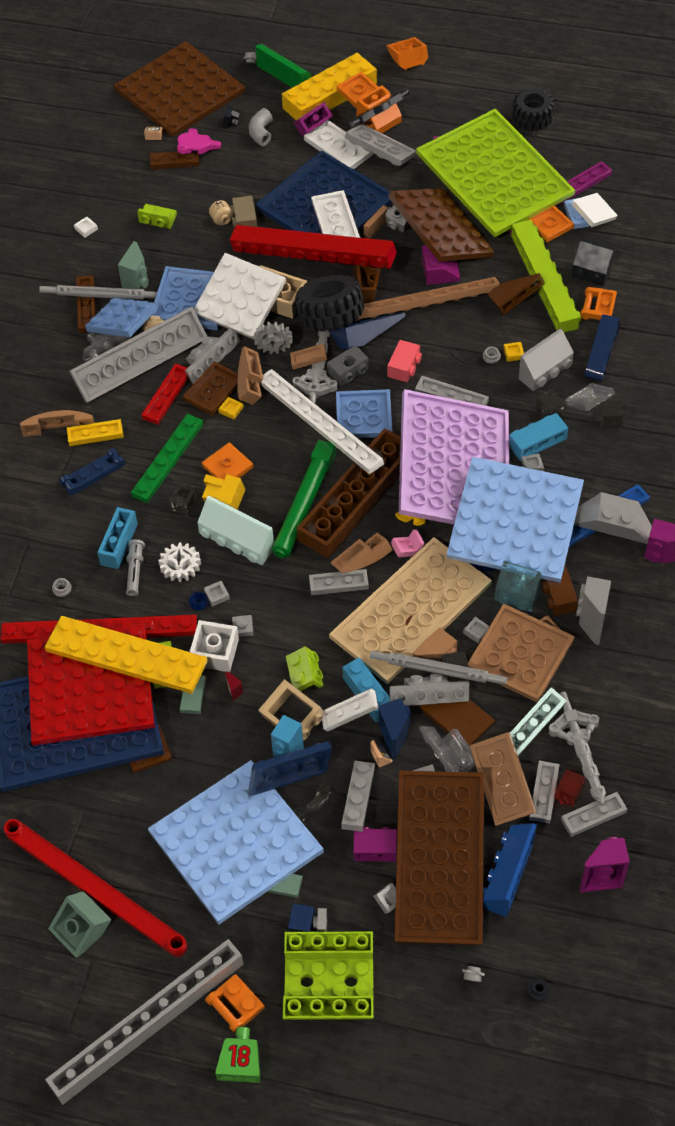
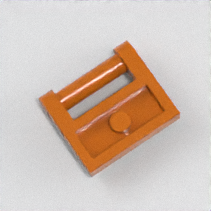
(604, 304)
(240, 998)

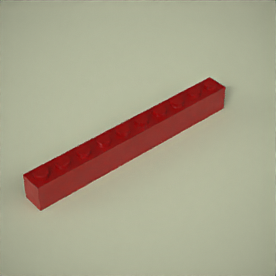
(313, 246)

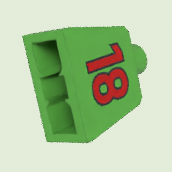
(239, 1059)

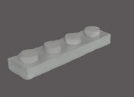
(442, 389)
(358, 796)

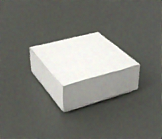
(85, 227)

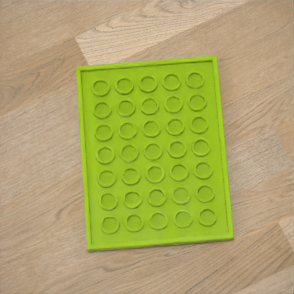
(495, 172)

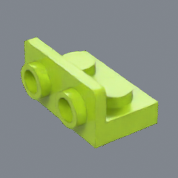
(157, 216)

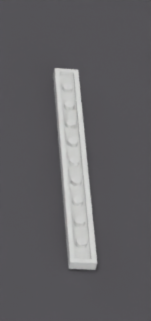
(321, 422)

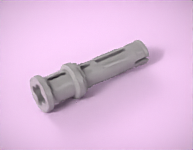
(134, 559)

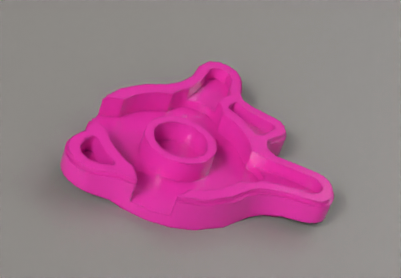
(196, 142)

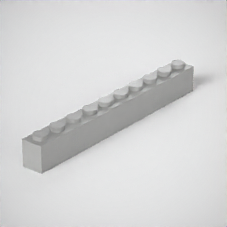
(144, 1022)

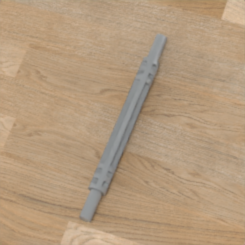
(63, 290)
(438, 667)

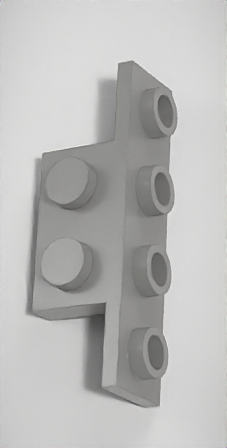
(210, 350)
(430, 690)

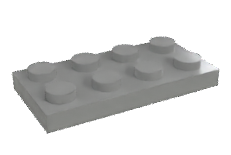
(380, 144)

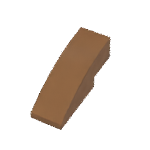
(249, 376)
(362, 554)

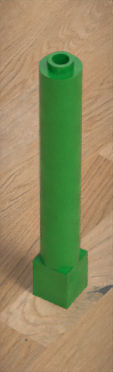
(321, 462)

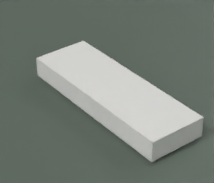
(349, 710)

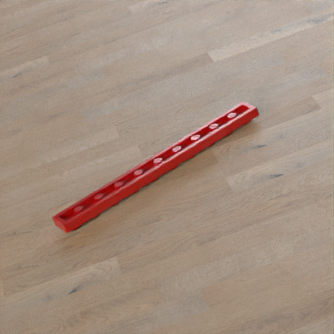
(155, 627)

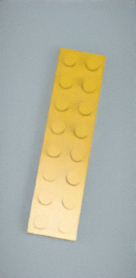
(126, 654)

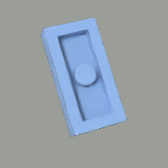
(574, 216)

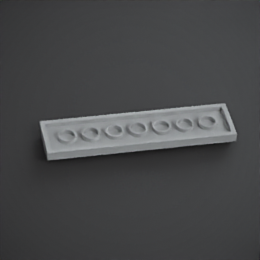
(138, 354)

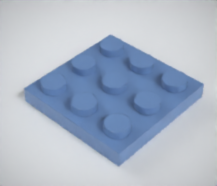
(121, 317)
(364, 412)

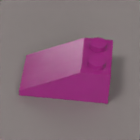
(661, 542)

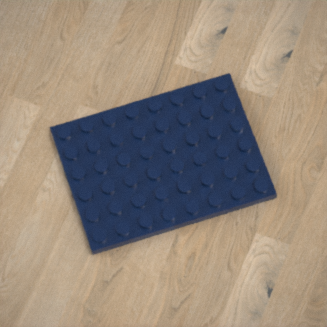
(29, 765)

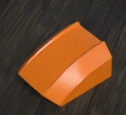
(408, 52)

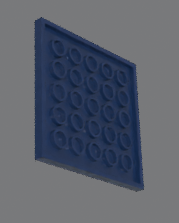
(292, 203)

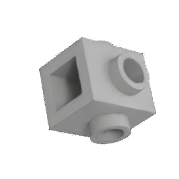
(395, 219)

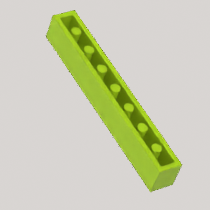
(553, 292)

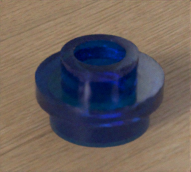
(198, 596)

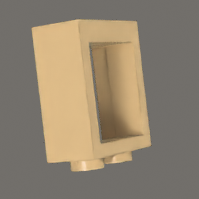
(277, 699)

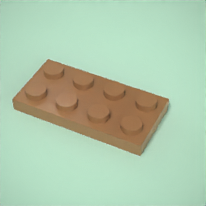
(503, 779)

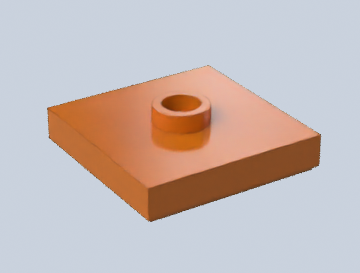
(552, 223)
(227, 461)

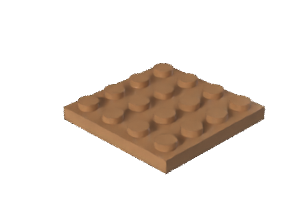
(522, 651)

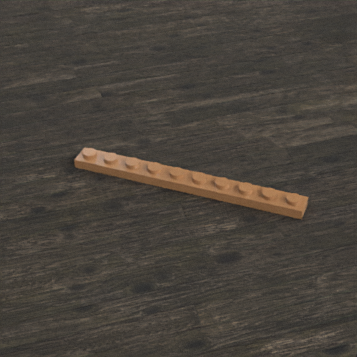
(425, 298)

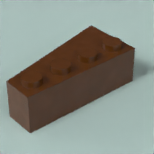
(368, 279)

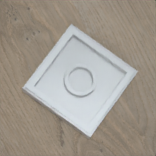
(594, 209)

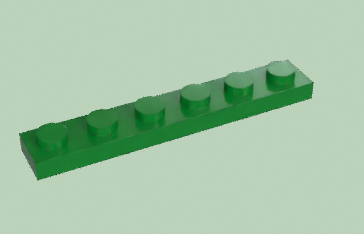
(167, 458)

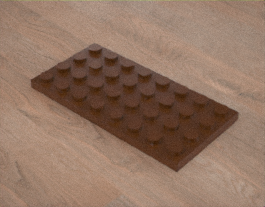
(440, 858)

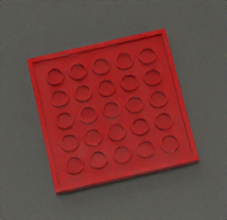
(82, 699)

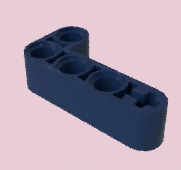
(602, 347)

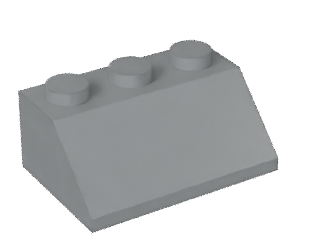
(545, 360)
(593, 606)

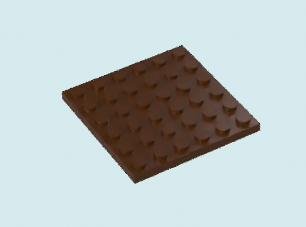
(179, 88)

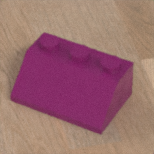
(606, 866)

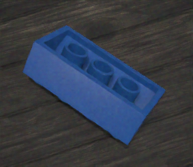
(509, 868)

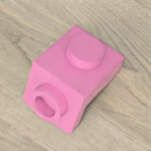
(407, 545)

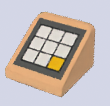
(153, 133)
(380, 753)

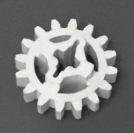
(170, 562)

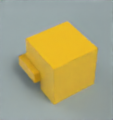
(227, 491)

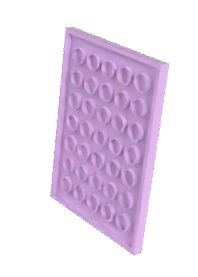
(437, 451)

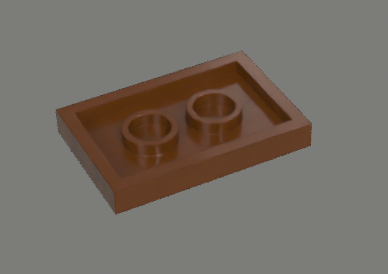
(212, 388)

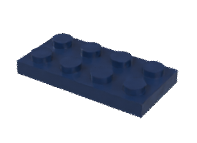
(289, 768)

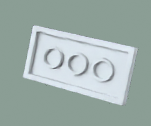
(332, 141)
(334, 214)

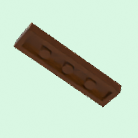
(85, 305)

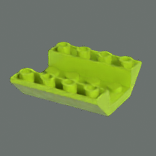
(328, 961)

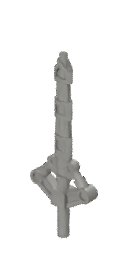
(316, 375)
(579, 738)

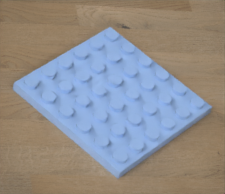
(515, 518)
(234, 843)

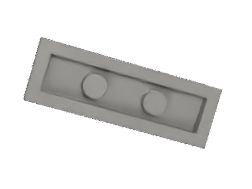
(338, 582)
(544, 791)
(593, 814)

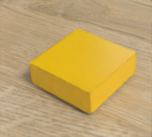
(513, 351)
(231, 408)

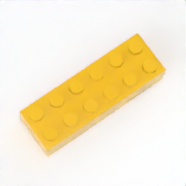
(323, 86)

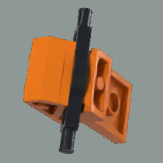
(373, 103)

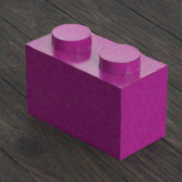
(313, 118)
(375, 845)

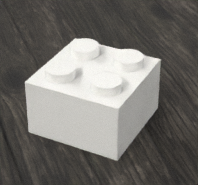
(217, 643)

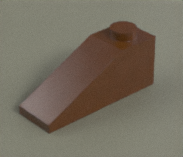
(513, 292)

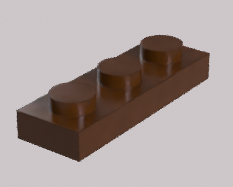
(173, 160)

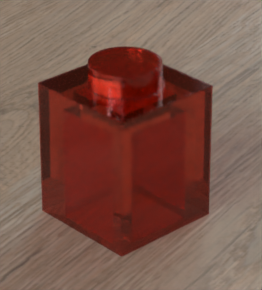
(569, 788)

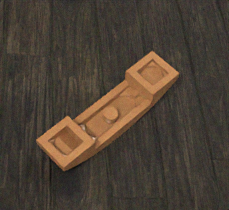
(54, 419)

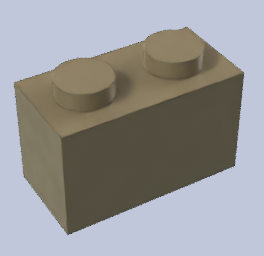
(244, 211)

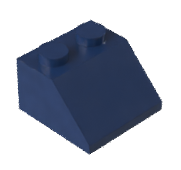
(394, 724)

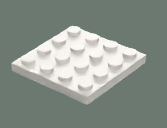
(239, 295)

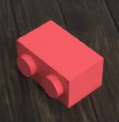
(404, 361)

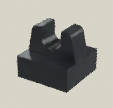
(230, 117)

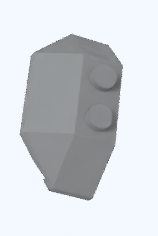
(614, 517)

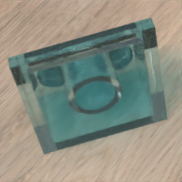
(517, 586)

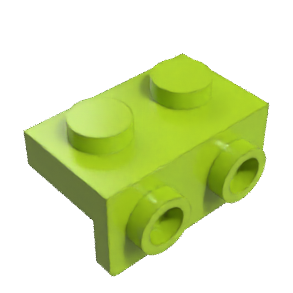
(304, 669)

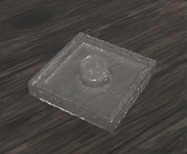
(589, 396)

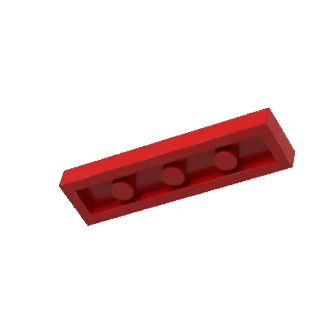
(165, 395)

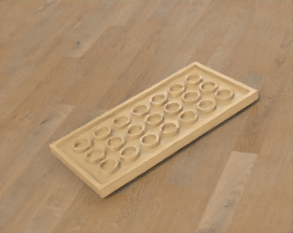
(426, 583)

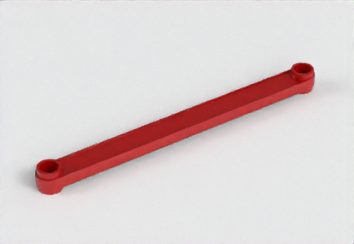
(95, 887)

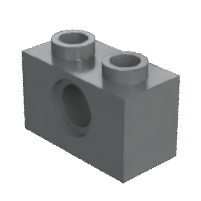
(347, 365)

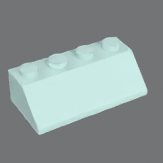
(236, 531)

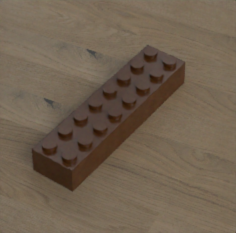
(351, 498)

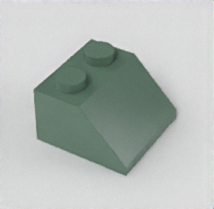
(133, 269)
(79, 923)

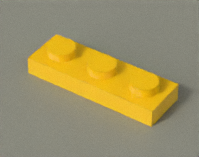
(95, 432)

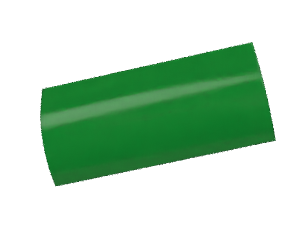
(280, 66)

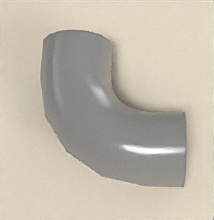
(257, 127)

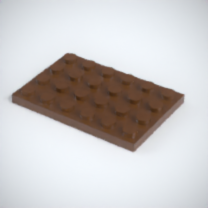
(440, 224)

